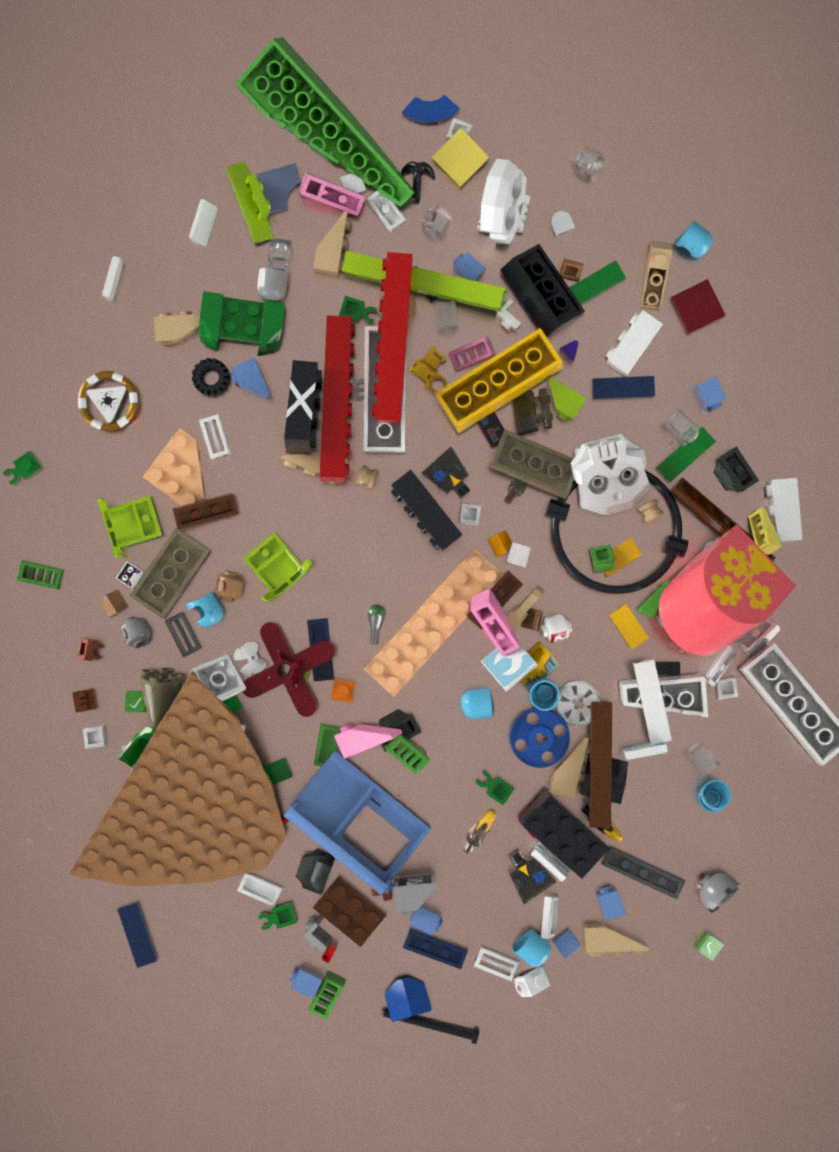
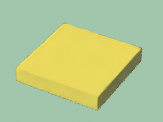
(460, 157)

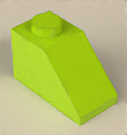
(564, 400)

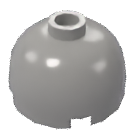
(717, 890)

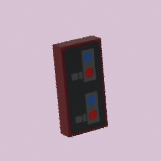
(491, 429)

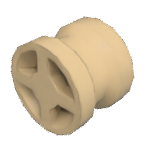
(367, 476)
(650, 510)

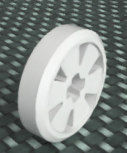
(565, 706)

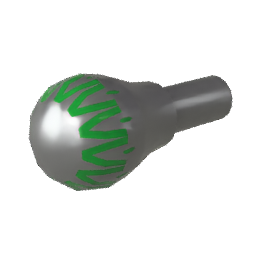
(376, 616)

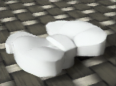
(255, 663)

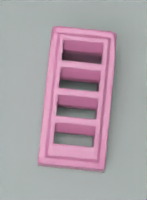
(490, 353)

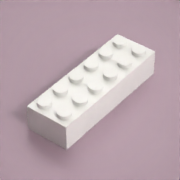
(379, 436)
(794, 702)

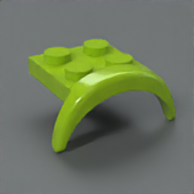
(130, 523)
(276, 566)

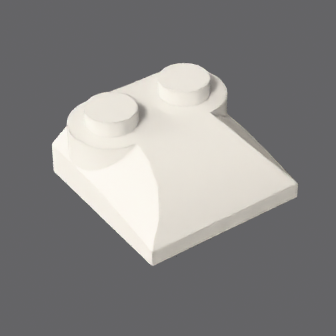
(220, 677)

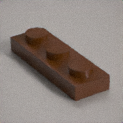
(205, 511)
(503, 591)

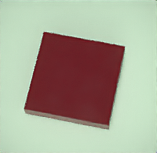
(698, 306)

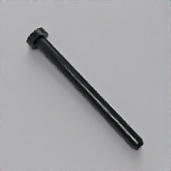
(473, 1036)

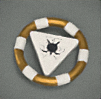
(107, 400)

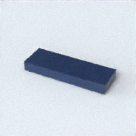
(623, 387)
(319, 631)
(137, 934)
(435, 948)

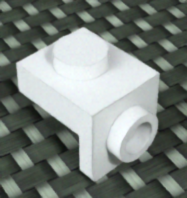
(509, 322)
(532, 982)

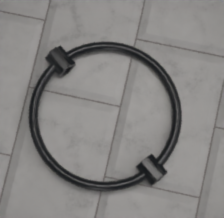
(673, 546)

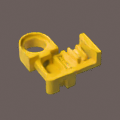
(427, 367)

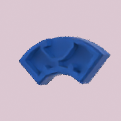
(430, 111)

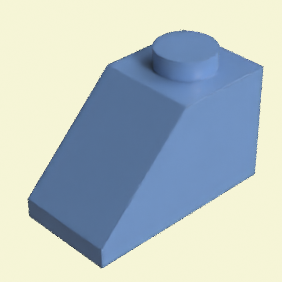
(250, 378)

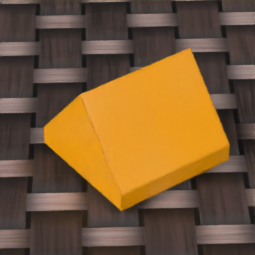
(500, 543)

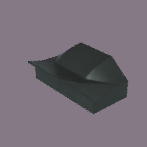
(734, 471)
(401, 721)
(315, 870)

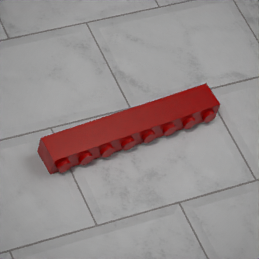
(393, 337)
(335, 399)

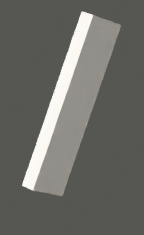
(652, 701)

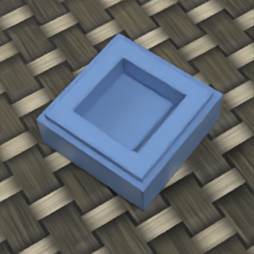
(566, 943)

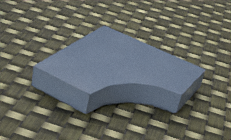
(278, 185)

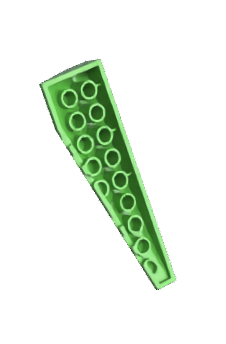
(301, 102)

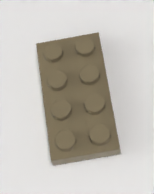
(533, 464)
(169, 573)

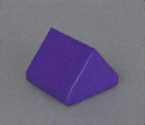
(569, 351)

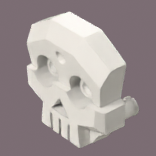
(504, 202)
(614, 491)

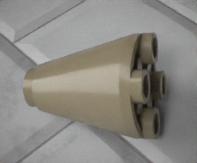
(159, 692)

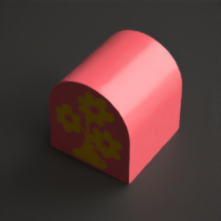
(722, 594)

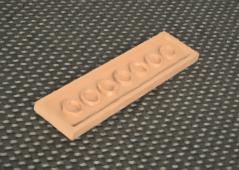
(432, 623)

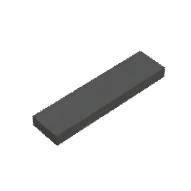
(643, 872)

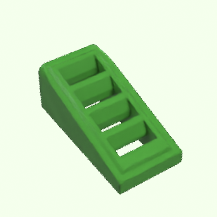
(20, 577)
(651, 605)
(416, 761)
(333, 983)

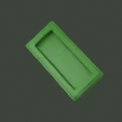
(326, 743)

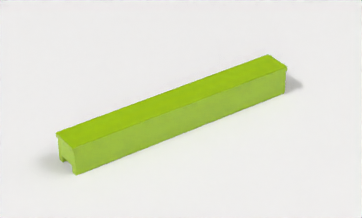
(429, 282)

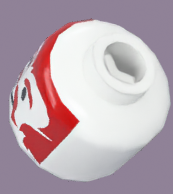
(556, 628)

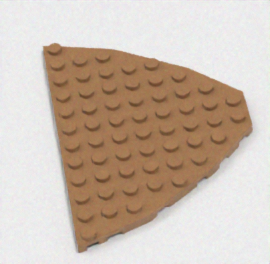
(190, 804)

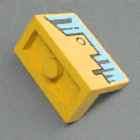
(545, 662)

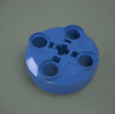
(534, 749)

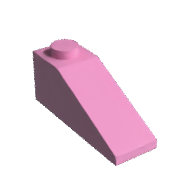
(331, 194)
(494, 621)
(362, 737)

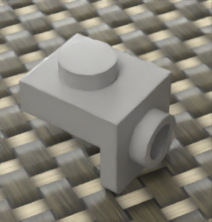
(316, 936)

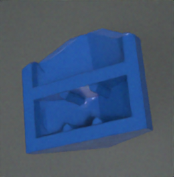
(407, 999)

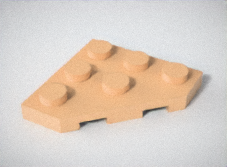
(178, 470)

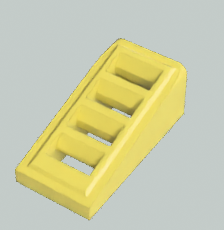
(766, 538)

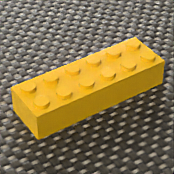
(499, 380)

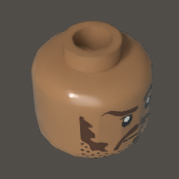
(229, 586)

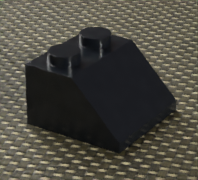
(619, 776)

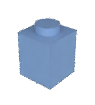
(468, 267)
(710, 393)
(610, 903)
(426, 920)
(306, 981)

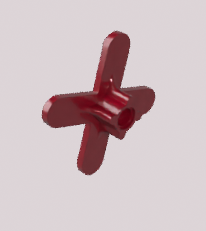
(299, 664)

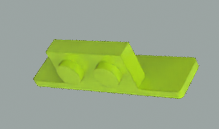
(251, 201)

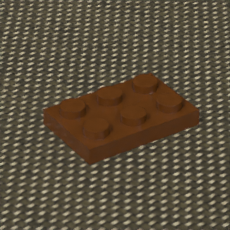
(349, 911)

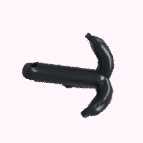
(417, 166)

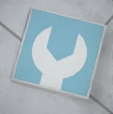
(509, 667)
(643, 750)

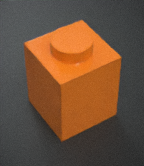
(343, 690)

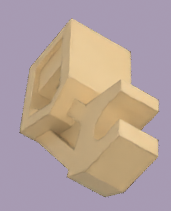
(519, 613)

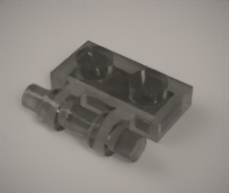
(526, 414)

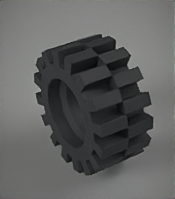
(216, 388)

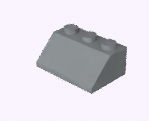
(412, 892)

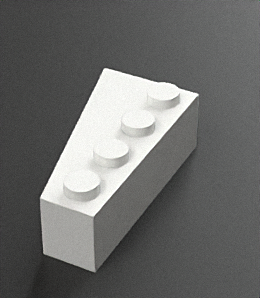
(680, 694)

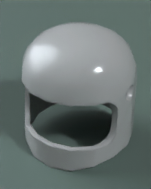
(272, 284)

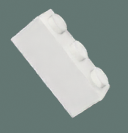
(633, 343)
(785, 508)

